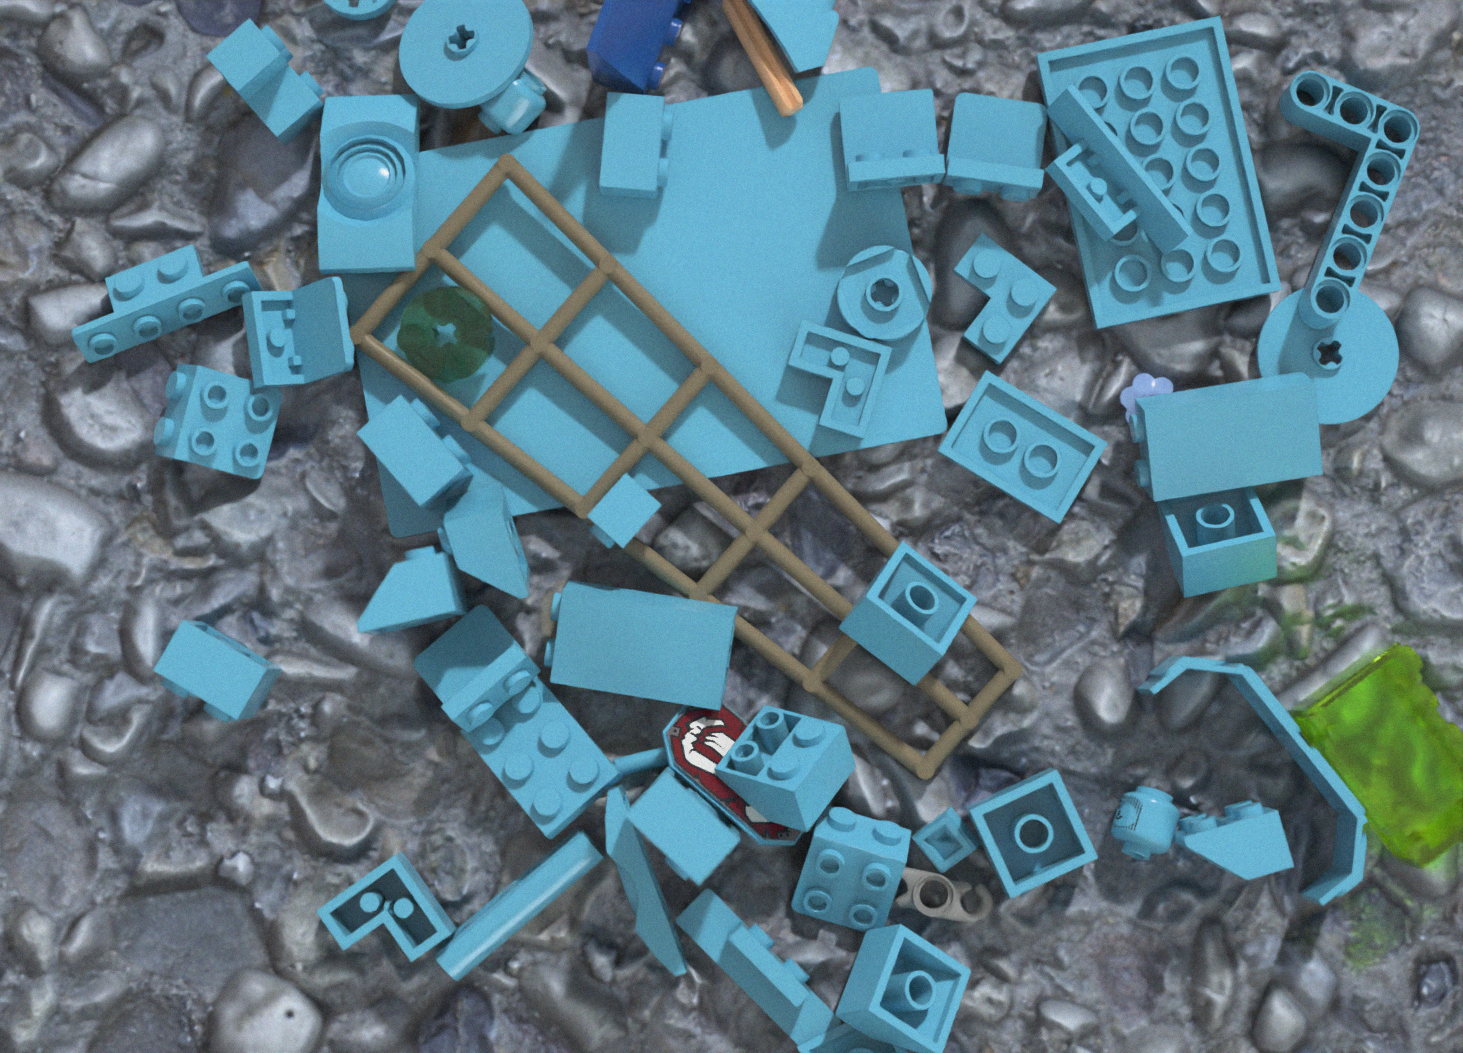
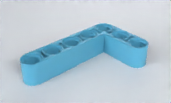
(1359, 192)

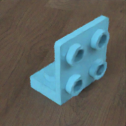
(890, 140)

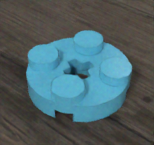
(895, 269)

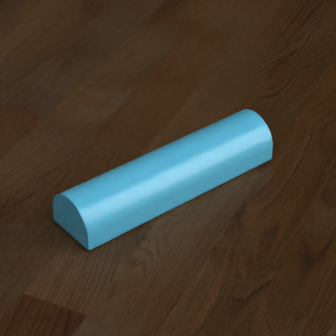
(518, 903)

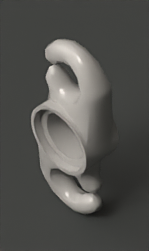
(952, 907)

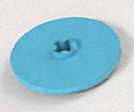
(465, 77)
(1364, 351)

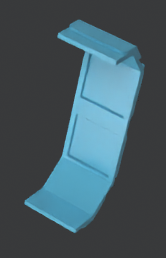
(1349, 840)

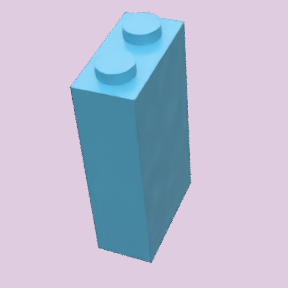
(1227, 436)
(641, 644)

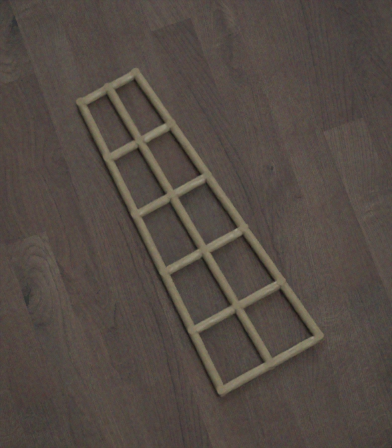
(648, 439)

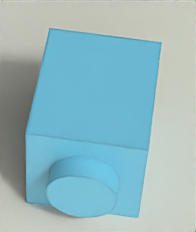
(622, 512)

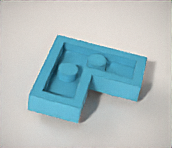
(1013, 293)
(852, 366)

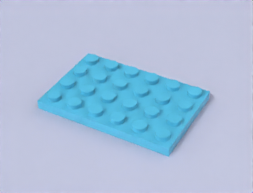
(1182, 121)

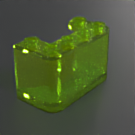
(1391, 751)

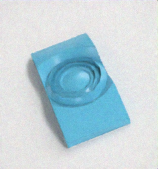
(369, 184)
(641, 884)

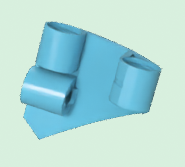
(800, 28)

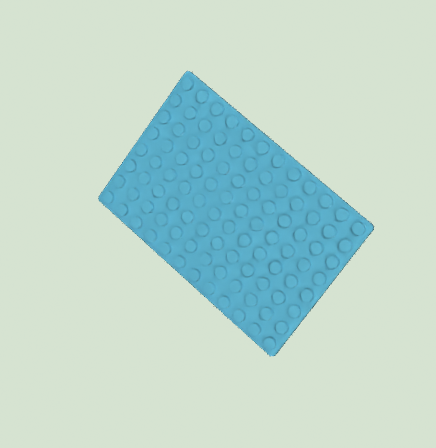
(729, 248)

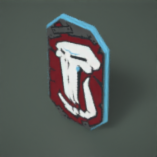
(695, 745)

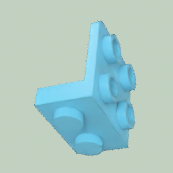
(996, 147)
(298, 334)
(217, 421)
(475, 668)
(851, 869)

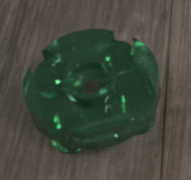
(421, 340)

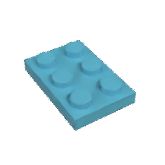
(1022, 447)
(543, 757)

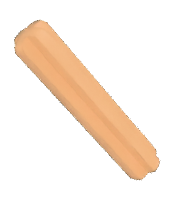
(763, 56)

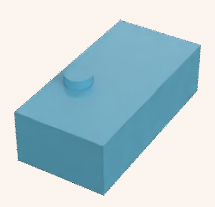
(683, 826)

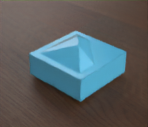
(946, 840)

